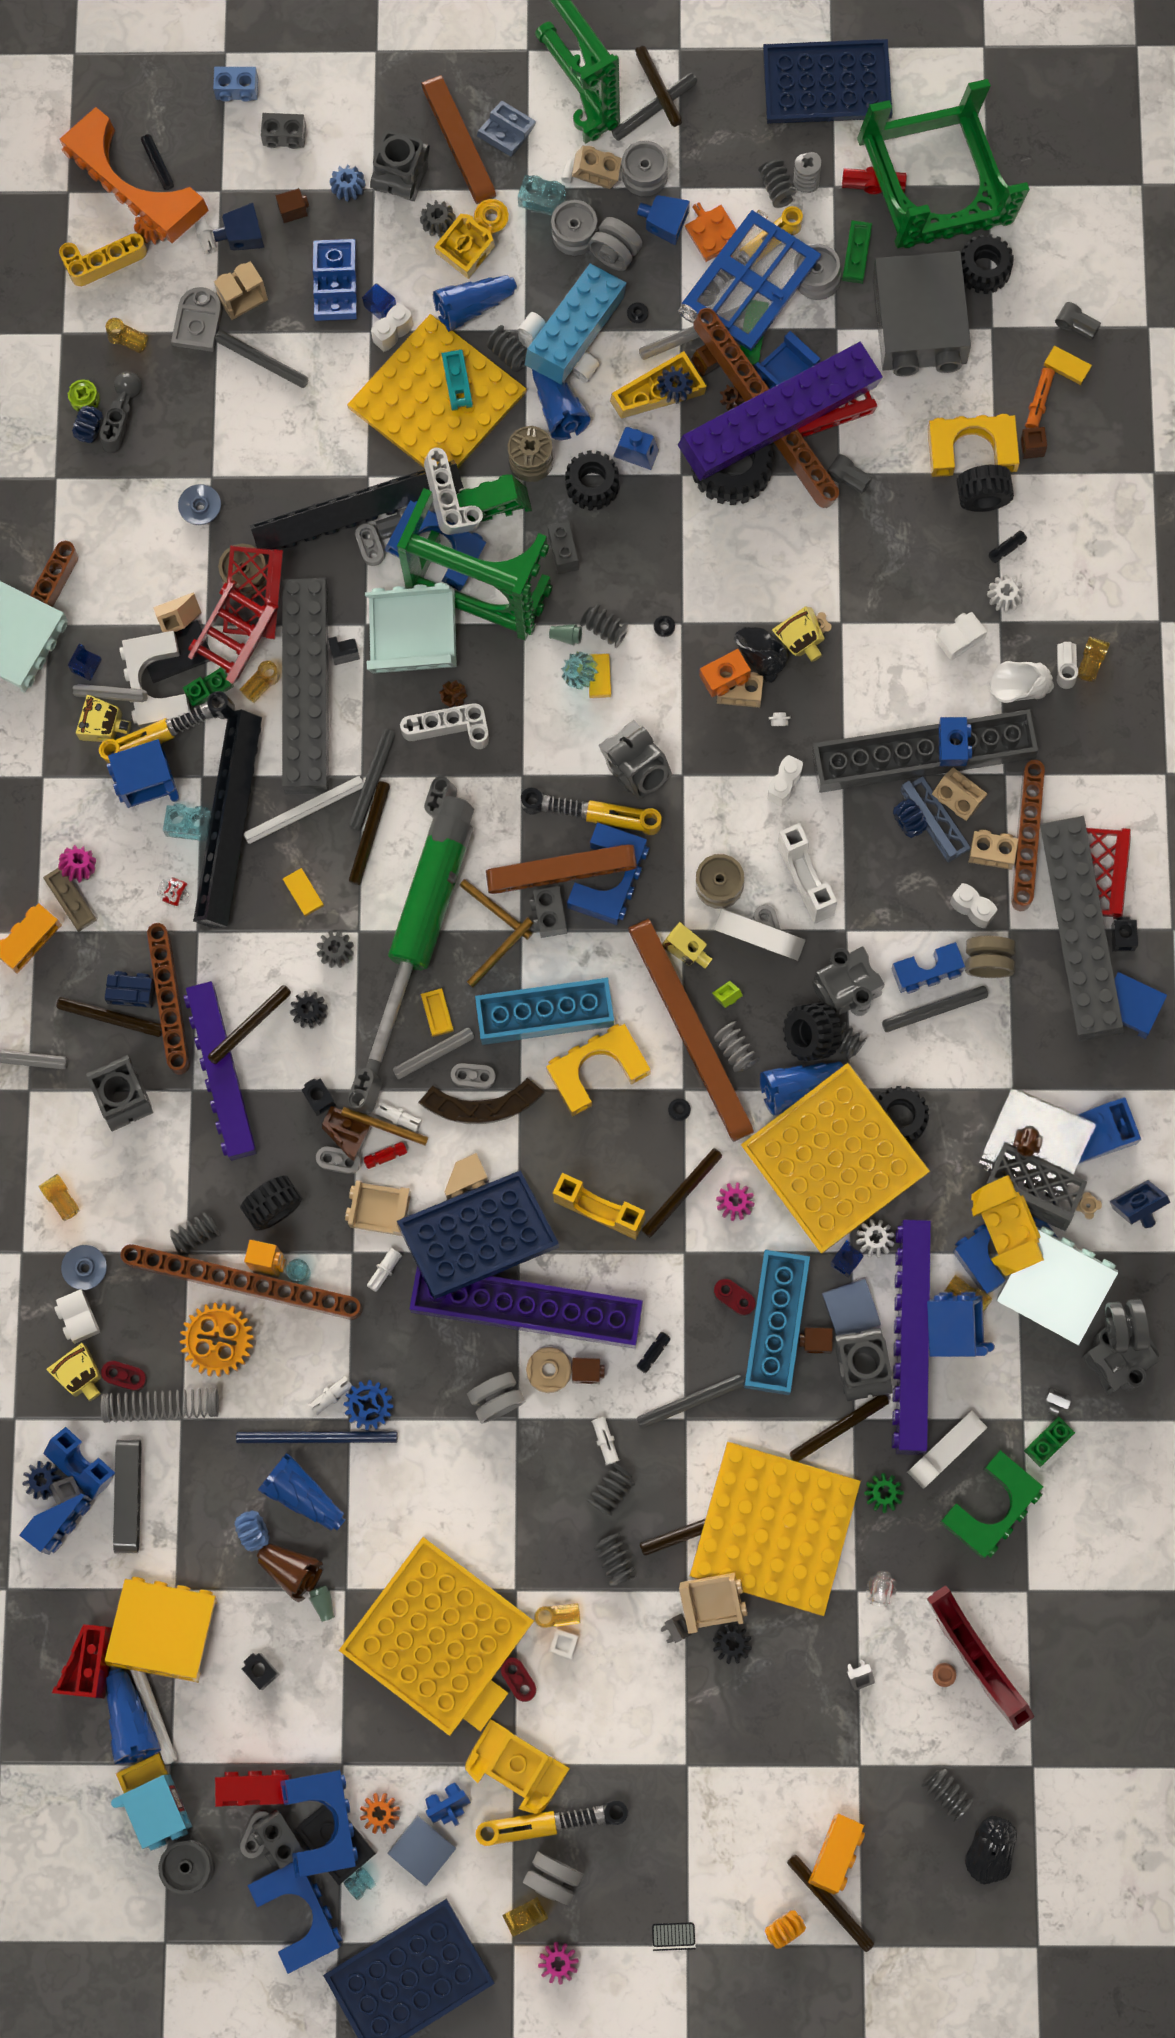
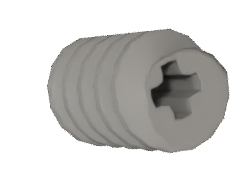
(807, 172)
(734, 1047)

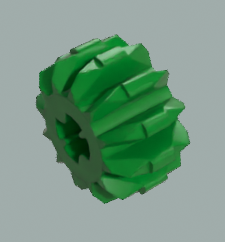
(891, 1491)

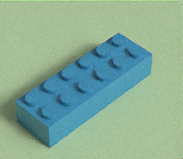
(575, 323)
(544, 1011)
(777, 1322)

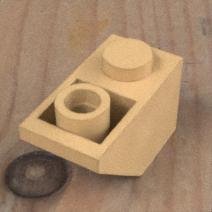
(177, 613)
(465, 1176)

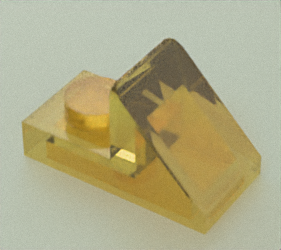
(525, 1916)

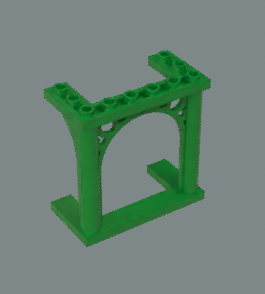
(914, 222)
(508, 576)

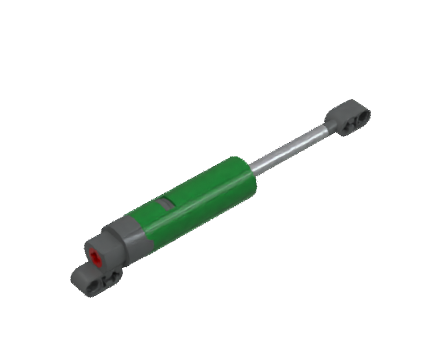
(419, 919)

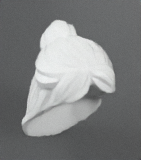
(1021, 681)

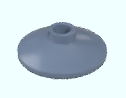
(196, 496)
(76, 1259)

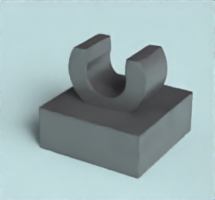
(1057, 1400)
(64, 1490)
(677, 1628)
(861, 1676)

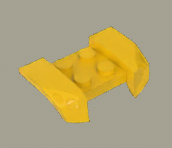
(1008, 1225)
(516, 1766)

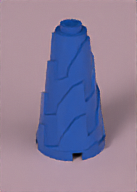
(469, 300)
(560, 408)
(789, 1085)
(300, 1493)
(128, 1721)

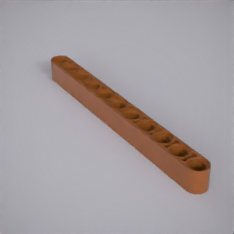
(753, 380)
(691, 1030)
(231, 1276)

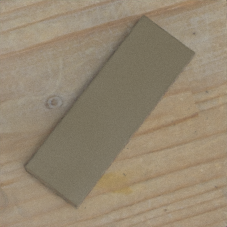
(70, 899)

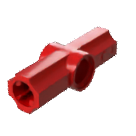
(867, 180)

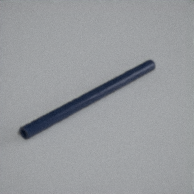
(318, 1437)

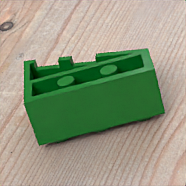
(496, 497)

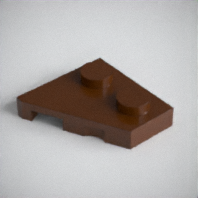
(345, 1132)

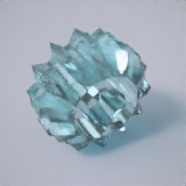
(579, 670)

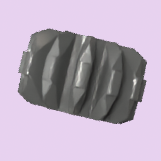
(435, 211)
(343, 945)

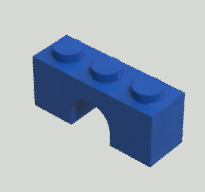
(911, 976)
(66, 1455)

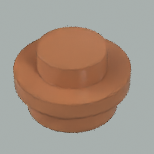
(944, 1675)

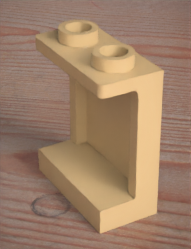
(377, 1207)
(712, 1601)

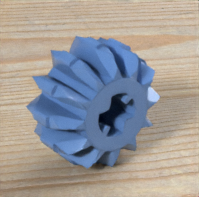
(351, 176)
(252, 1530)

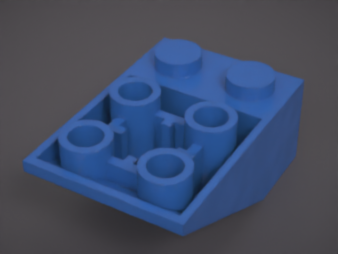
(1113, 1129)
(50, 1526)

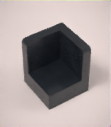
(343, 651)

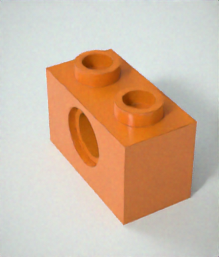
(732, 663)

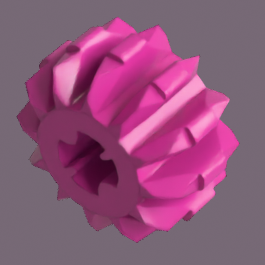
(77, 863)
(727, 1205)
(564, 1968)

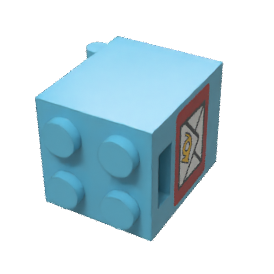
(155, 1812)

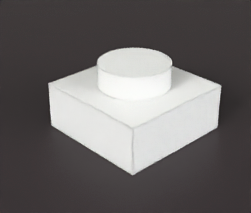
(563, 1643)

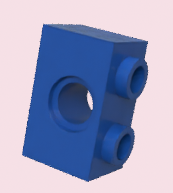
(954, 754)

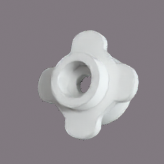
(779, 719)

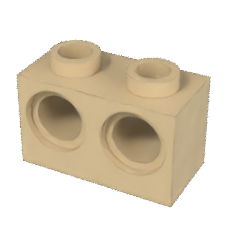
(595, 170)
(740, 696)
(962, 790)
(992, 855)

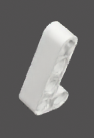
(532, 326)
(447, 491)
(444, 727)
(759, 934)
(947, 1449)

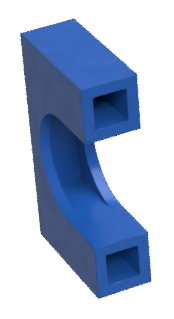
(466, 542)
(609, 904)
(976, 1261)
(338, 1851)
(321, 1937)

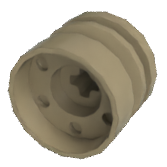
(530, 464)

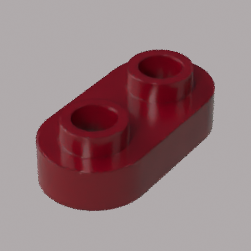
(733, 1298)
(124, 1375)
(519, 1679)

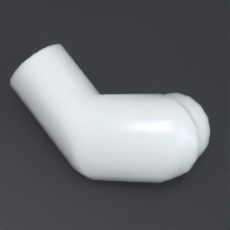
(567, 173)

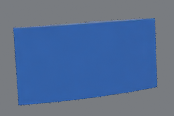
(334, 279)

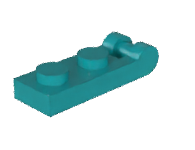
(456, 379)

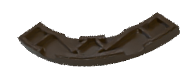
(481, 1111)

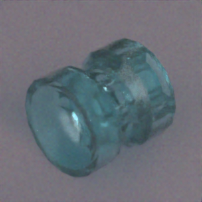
(300, 1275)
(359, 1884)

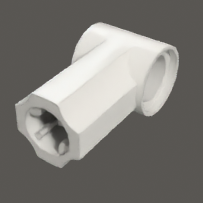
(1066, 664)

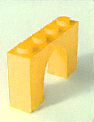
(997, 430)
(616, 1044)
(623, 1219)

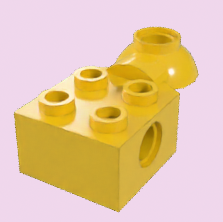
(470, 238)

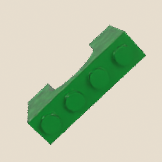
(1021, 1491)

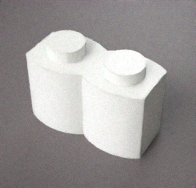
(393, 326)
(961, 635)
(785, 780)
(968, 902)
(77, 1316)

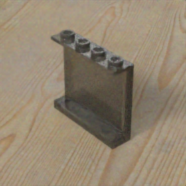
(1061, 1130)

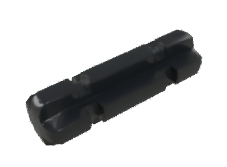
(1007, 546)
(653, 1352)

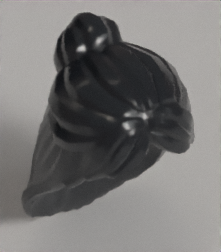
(762, 651)
(991, 1850)

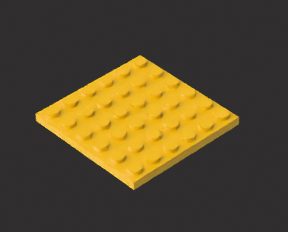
(412, 402)
(835, 1158)
(776, 1527)
(436, 1636)

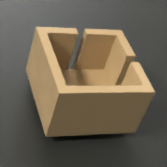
(240, 290)

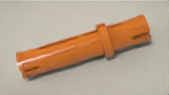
(1045, 378)

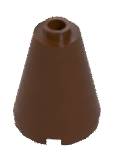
(290, 1570)

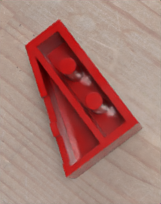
(86, 1668)
(250, 1789)

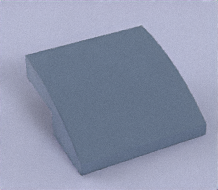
(506, 128)
(851, 1308)
(421, 1850)

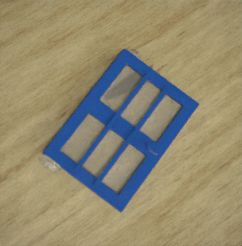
(751, 279)

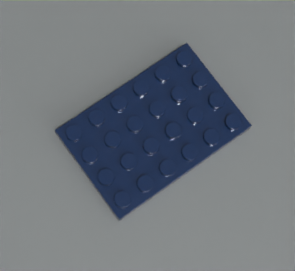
(825, 80)
(477, 1234)
(410, 1976)

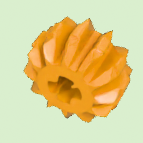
(785, 1929)

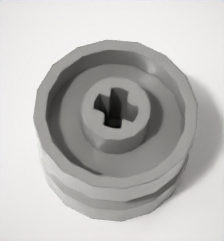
(644, 168)
(573, 227)
(615, 243)
(824, 277)
(496, 1397)
(551, 1882)

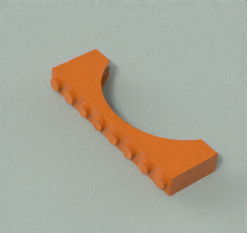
(166, 212)

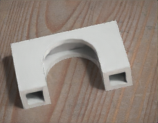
(138, 655)
(816, 896)

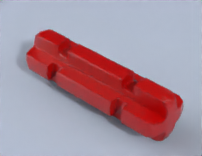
(385, 1155)

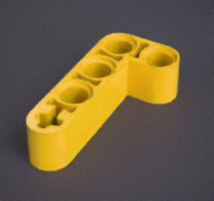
(103, 255)

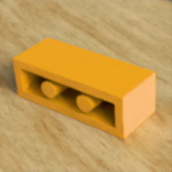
(28, 937)
(265, 1258)
(837, 1854)

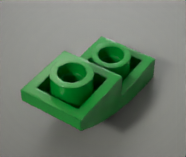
(202, 688)
(1049, 1441)

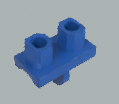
(448, 1809)

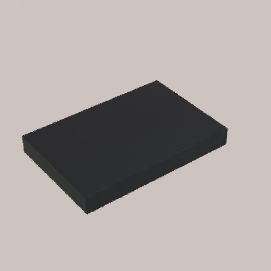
(169, 667)
(318, 1830)

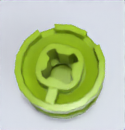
(83, 394)

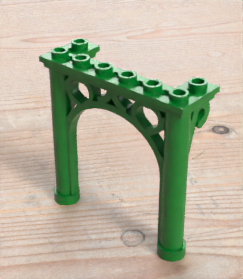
(594, 81)

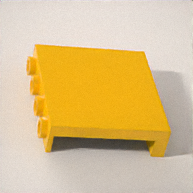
(160, 1629)

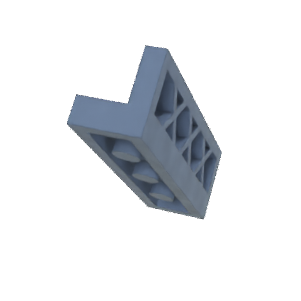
(940, 838)

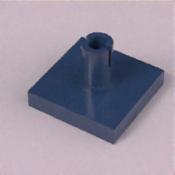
(1140, 1203)

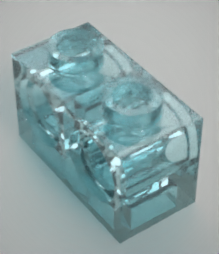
(539, 200)
(186, 827)

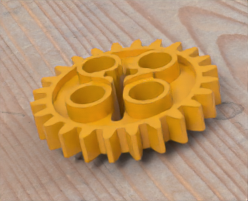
(212, 1360)

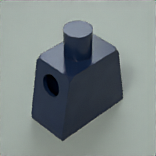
(240, 229)

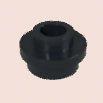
(637, 318)
(667, 621)
(679, 1103)

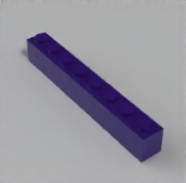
(222, 1076)

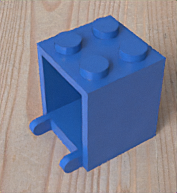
(142, 774)
(957, 1326)

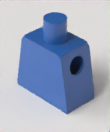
(665, 217)
(637, 448)

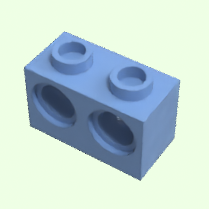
(236, 78)

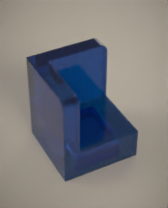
(378, 301)
(84, 662)
(846, 1259)

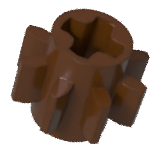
(727, 394)
(453, 694)
(1028, 1142)

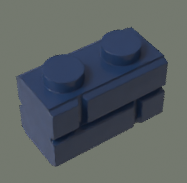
(129, 990)

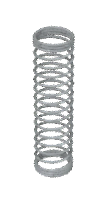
(211, 1407)

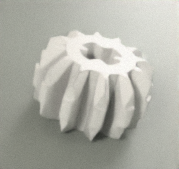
(997, 593)
(867, 1234)

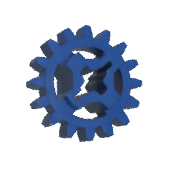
(373, 1395)

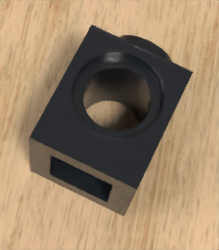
(1120, 943)
(324, 1103)
(269, 1674)

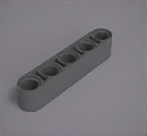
(127, 1496)

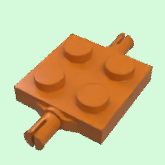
(710, 230)

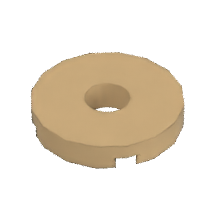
(552, 1383)

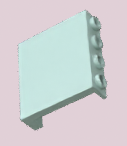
(412, 628)
(26, 635)
(1062, 1288)

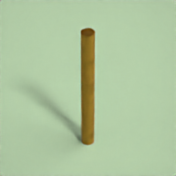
(502, 914)
(498, 954)
(385, 1126)

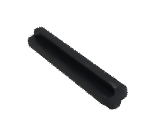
(157, 162)

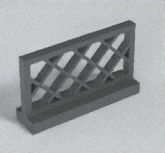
(1048, 1210)

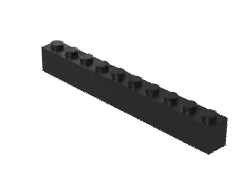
(345, 510)
(227, 819)

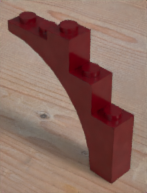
(978, 1659)

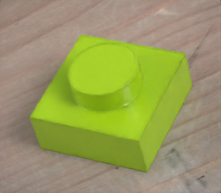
(727, 994)

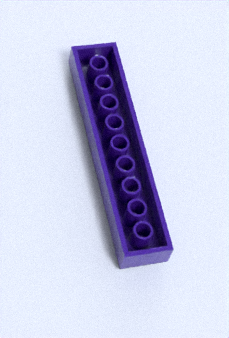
(779, 411)
(536, 1309)
(913, 1337)

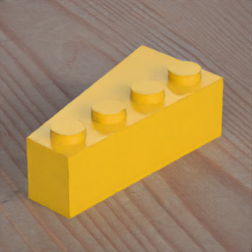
(643, 395)

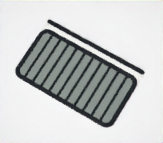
(673, 1936)

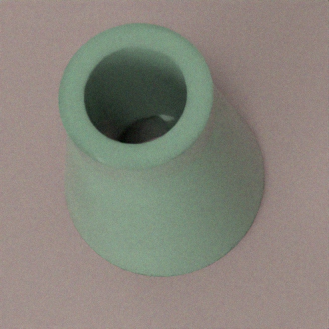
(568, 634)
(322, 1602)

